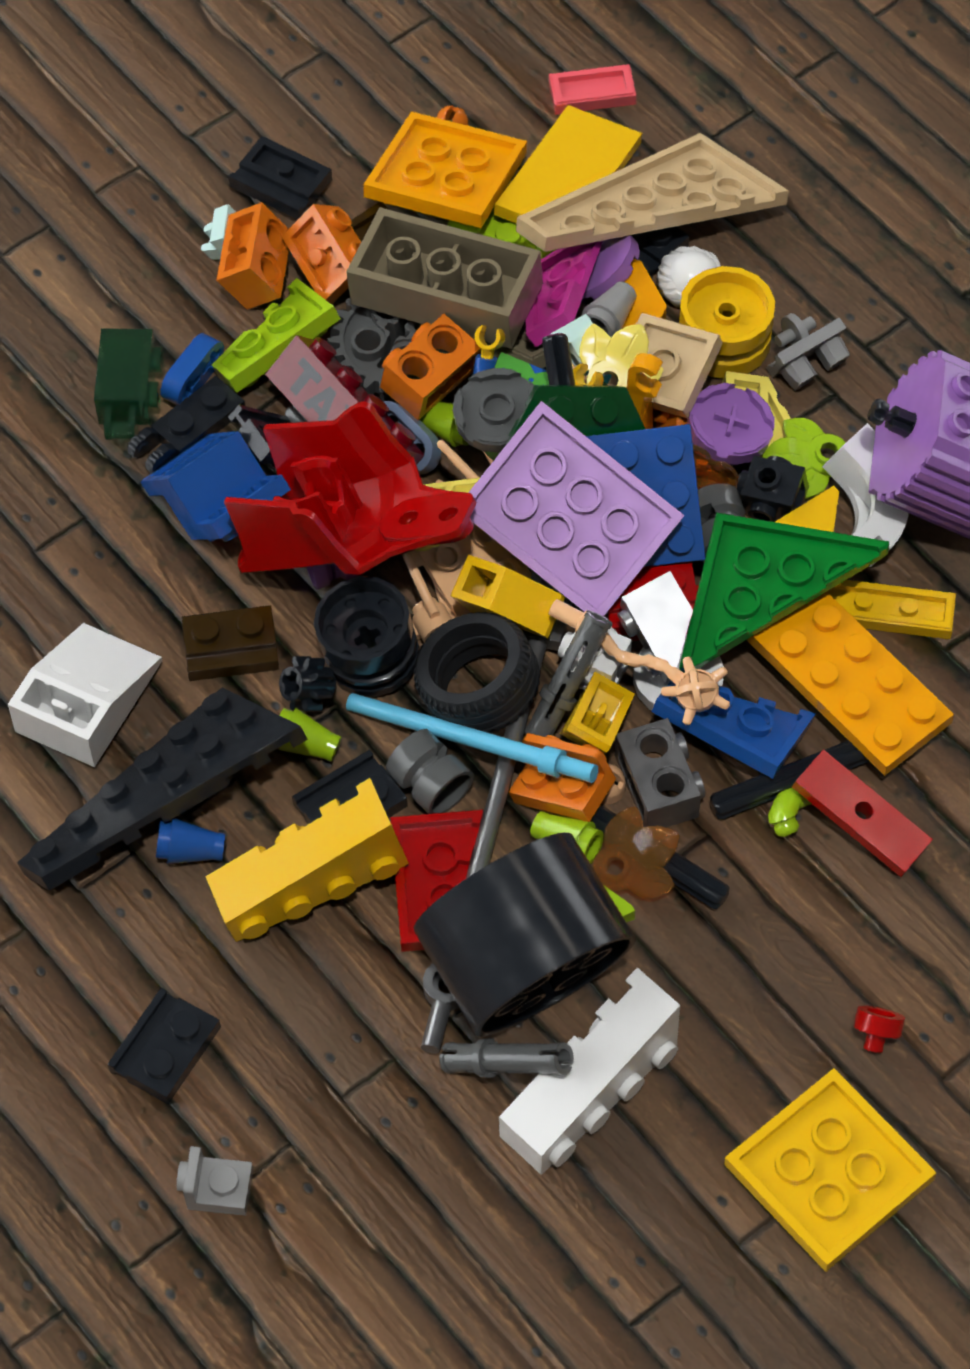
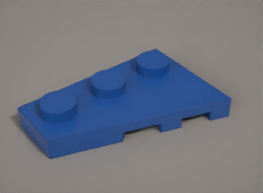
(745, 730)

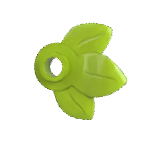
(803, 448)

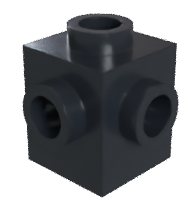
(772, 488)

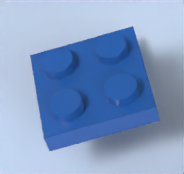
(207, 474)

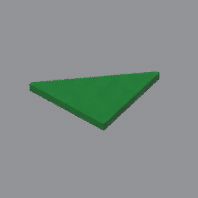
(763, 573)

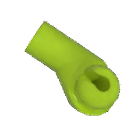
(784, 810)

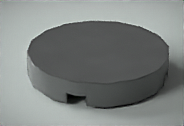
(489, 407)

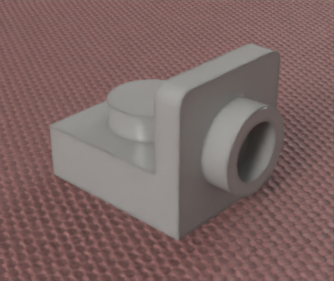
(215, 1183)

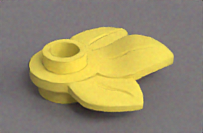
(614, 353)

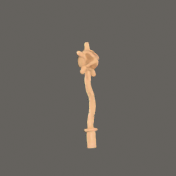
(694, 689)

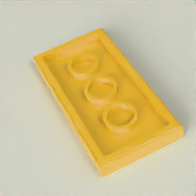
(570, 156)

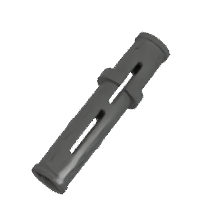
(591, 630)
(490, 1058)

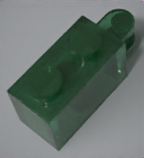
(126, 381)

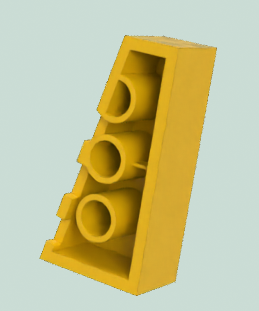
(308, 865)

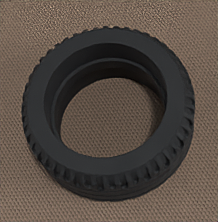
(465, 640)

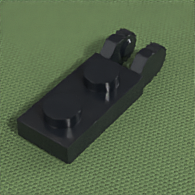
(186, 424)

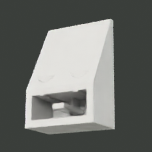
(82, 693)

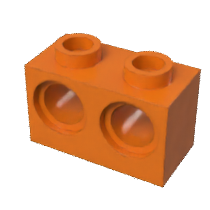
(253, 256)
(437, 371)

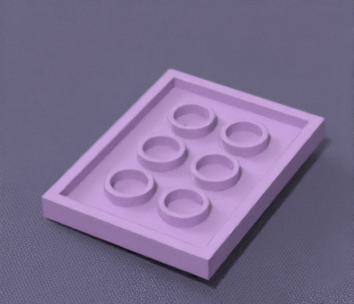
(571, 511)

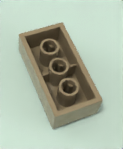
(434, 269)

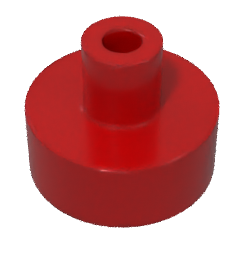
(878, 1025)

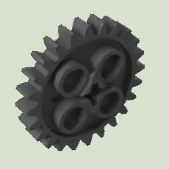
(372, 331)

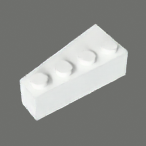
(607, 1067)

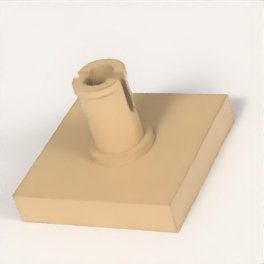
(686, 362)

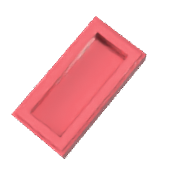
(593, 88)

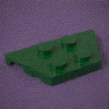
(586, 407)

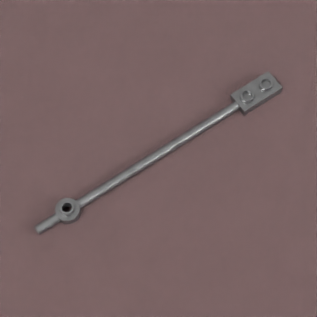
(486, 837)

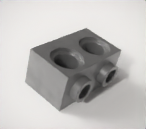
(651, 776)

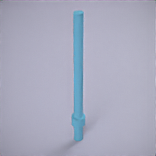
(547, 760)

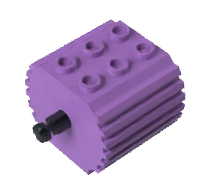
(925, 443)

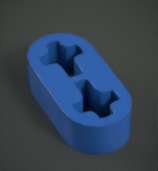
(191, 368)

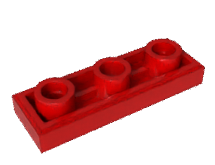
(885, 829)

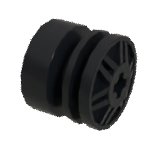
(362, 616)

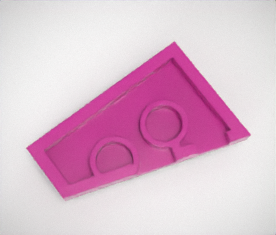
(563, 287)

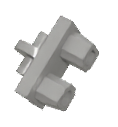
(793, 360)

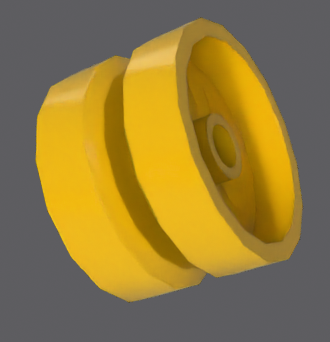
(737, 309)

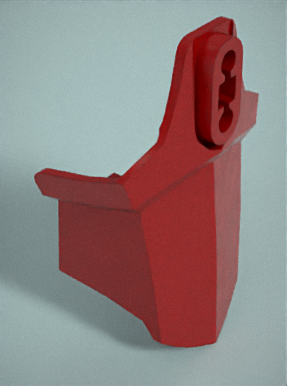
(349, 499)

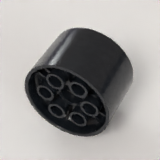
(523, 933)

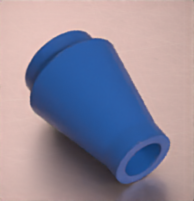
(188, 843)

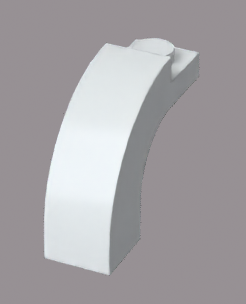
(852, 471)

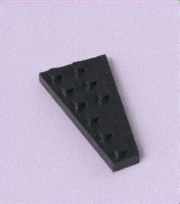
(163, 783)

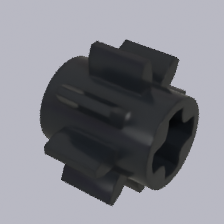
(307, 683)

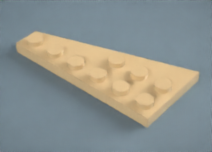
(666, 190)

